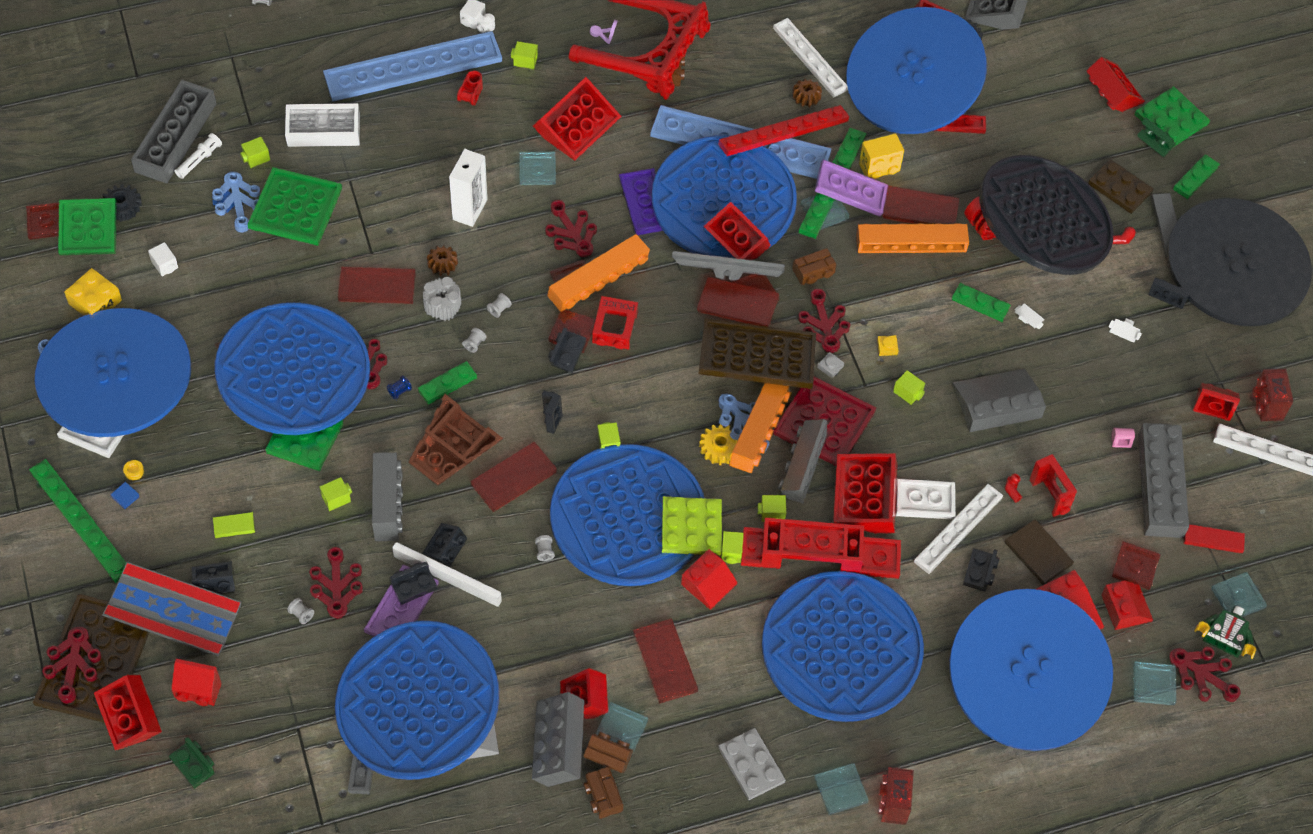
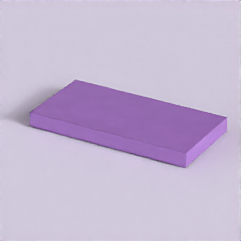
(851, 188)
(391, 613)

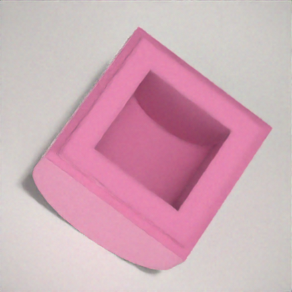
(1123, 437)

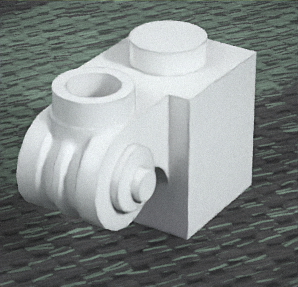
(474, 16)

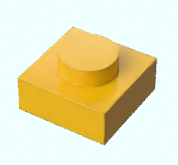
(887, 345)

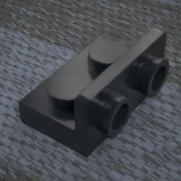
(1168, 293)
(567, 350)
(552, 409)
(445, 544)
(980, 569)
(214, 577)
(413, 583)

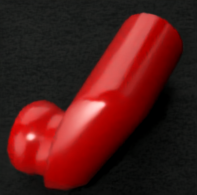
(1126, 236)
(1011, 487)

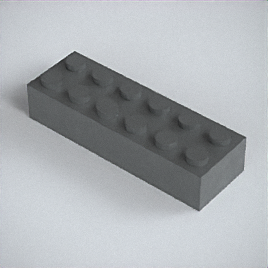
(174, 131)
(1163, 480)

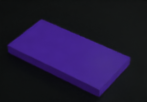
(638, 197)

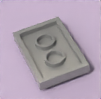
(751, 764)

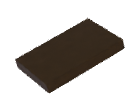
(1039, 552)

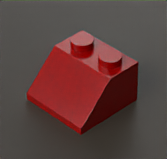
(1216, 401)
(709, 579)
(1126, 604)
(195, 682)
(590, 687)

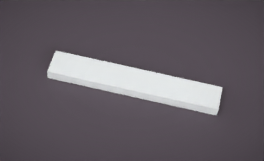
(810, 57)
(1264, 449)
(958, 529)
(449, 575)

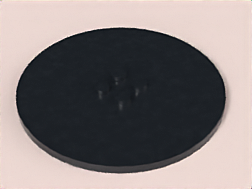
(1046, 214)
(1239, 262)

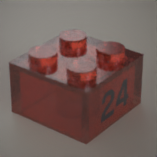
(1273, 395)
(896, 796)

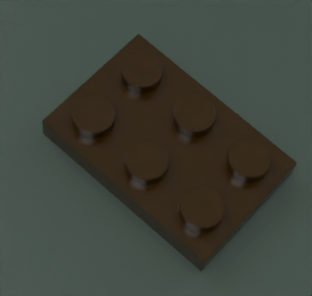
(1120, 186)

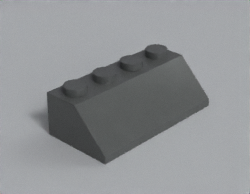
(804, 460)

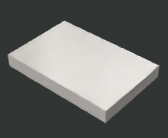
(101, 445)
(925, 499)

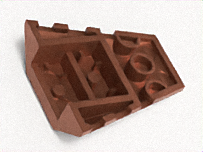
(451, 442)

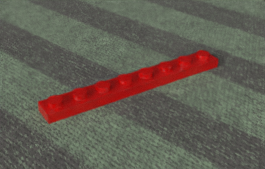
(783, 130)

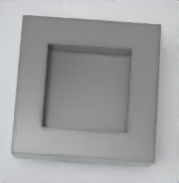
(830, 365)

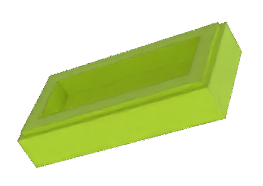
(233, 525)

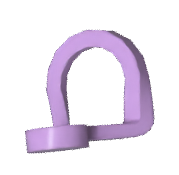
(597, 31)

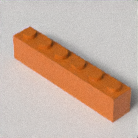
(912, 238)
(598, 273)
(759, 427)

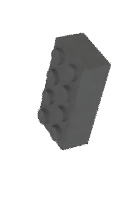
(387, 496)
(558, 739)

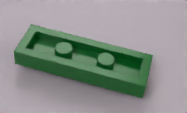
(1196, 176)
(981, 302)
(447, 382)

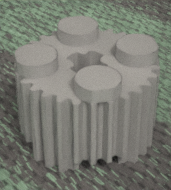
(442, 298)

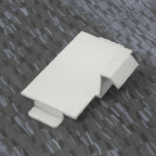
(1029, 316)
(1125, 329)

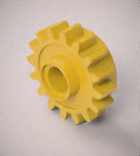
(710, 447)

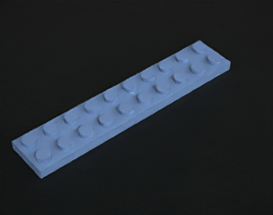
(412, 66)
(684, 127)

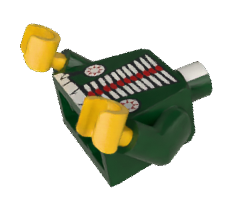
(1228, 632)

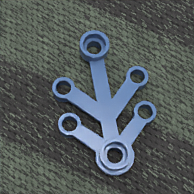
(234, 181)
(729, 403)

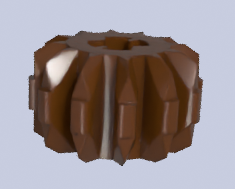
(807, 93)
(442, 260)

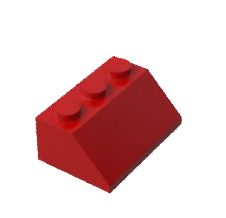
(1114, 85)
(737, 233)
(127, 711)

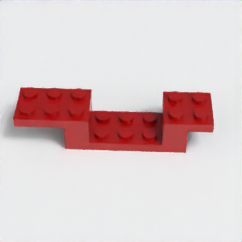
(822, 543)

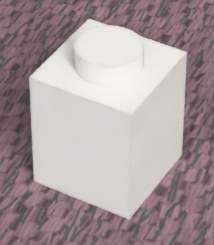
(163, 259)

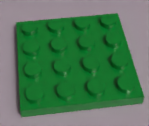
(295, 206)

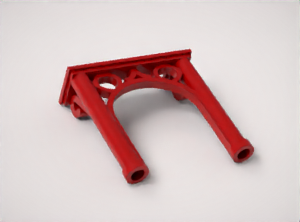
(656, 74)

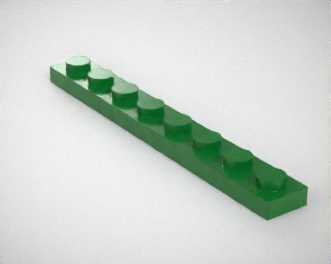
(822, 204)
(79, 519)

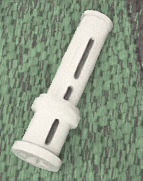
(203, 150)

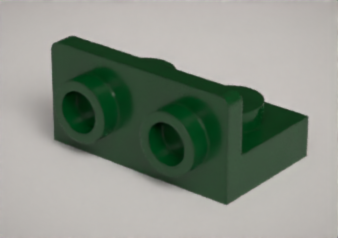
(1156, 138)
(192, 763)

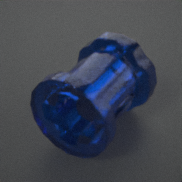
(399, 387)

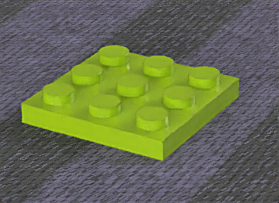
(691, 525)

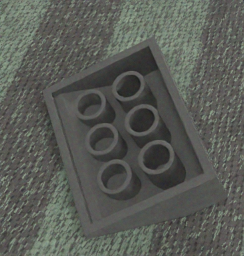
(997, 13)
(999, 400)

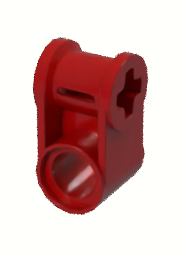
(471, 88)

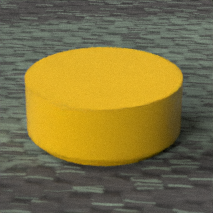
(133, 470)

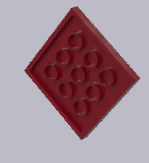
(844, 415)

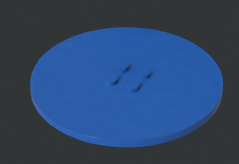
(916, 70)
(702, 180)
(292, 368)
(113, 372)
(611, 513)
(842, 646)
(1031, 669)
(417, 700)

